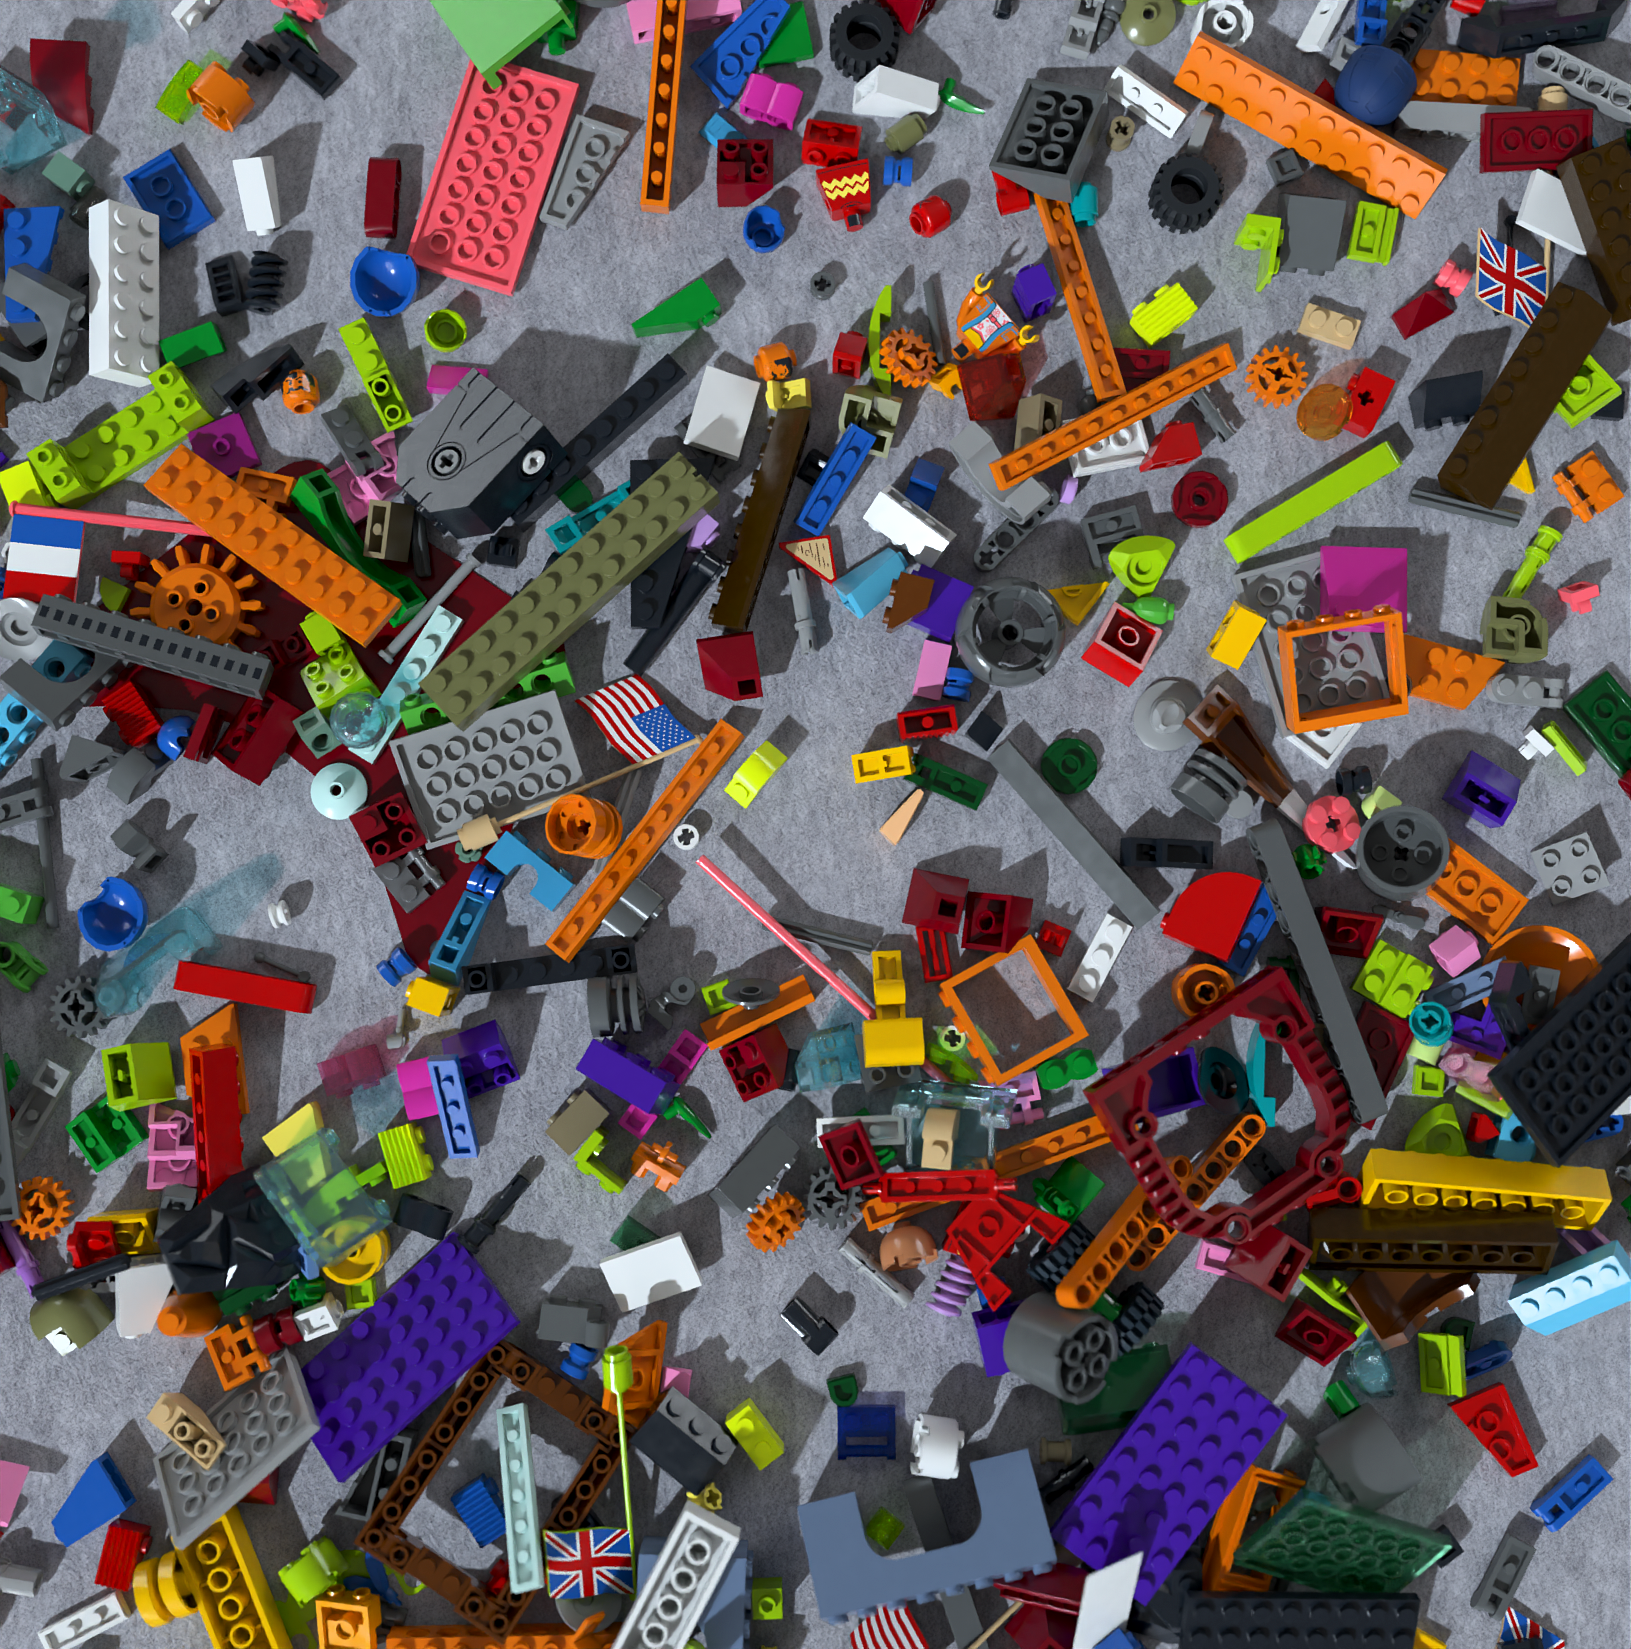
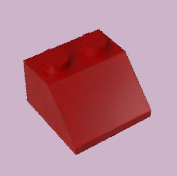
(1122, 644)

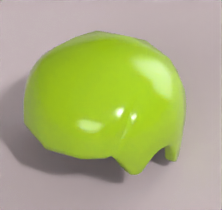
(445, 330)

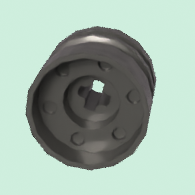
(1211, 781)
(615, 1005)

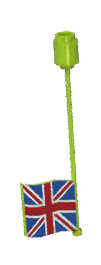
(598, 1557)

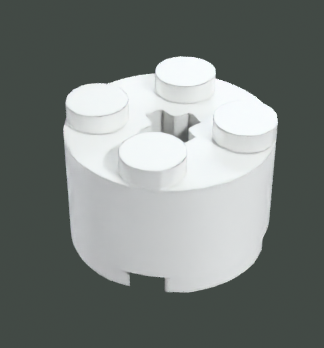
(1225, 21)
(936, 1446)

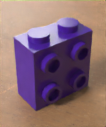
(944, 604)
(990, 1334)

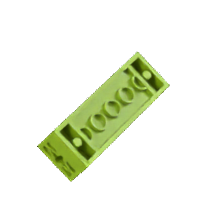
(123, 441)

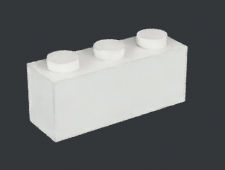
(909, 526)

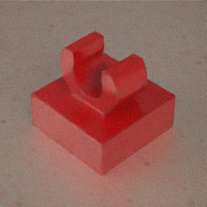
(130, 563)
(1052, 938)

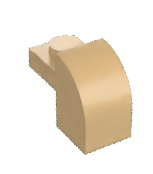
(939, 1135)

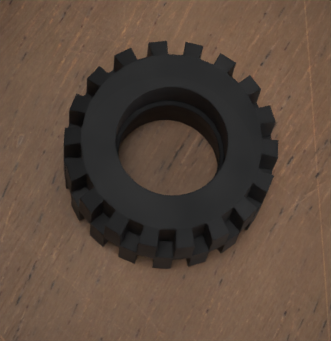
(863, 19)
(1192, 172)

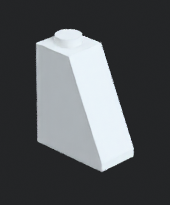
(895, 94)
(258, 193)
(141, 1295)

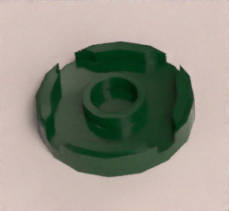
(1069, 765)

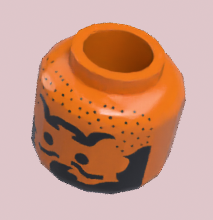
(774, 362)
(300, 391)

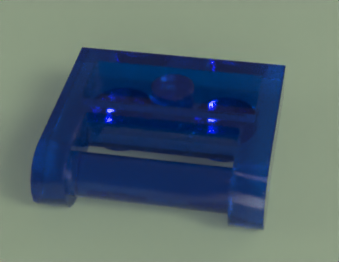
(866, 1422)

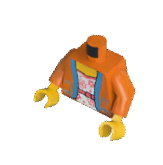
(986, 327)

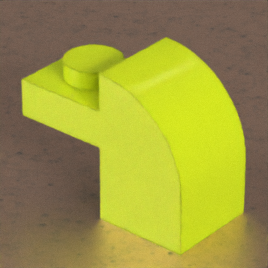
(755, 773)

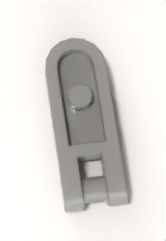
(1525, 691)

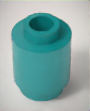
(1085, 205)

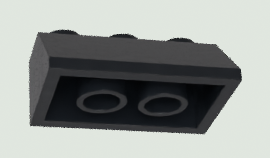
(683, 1440)

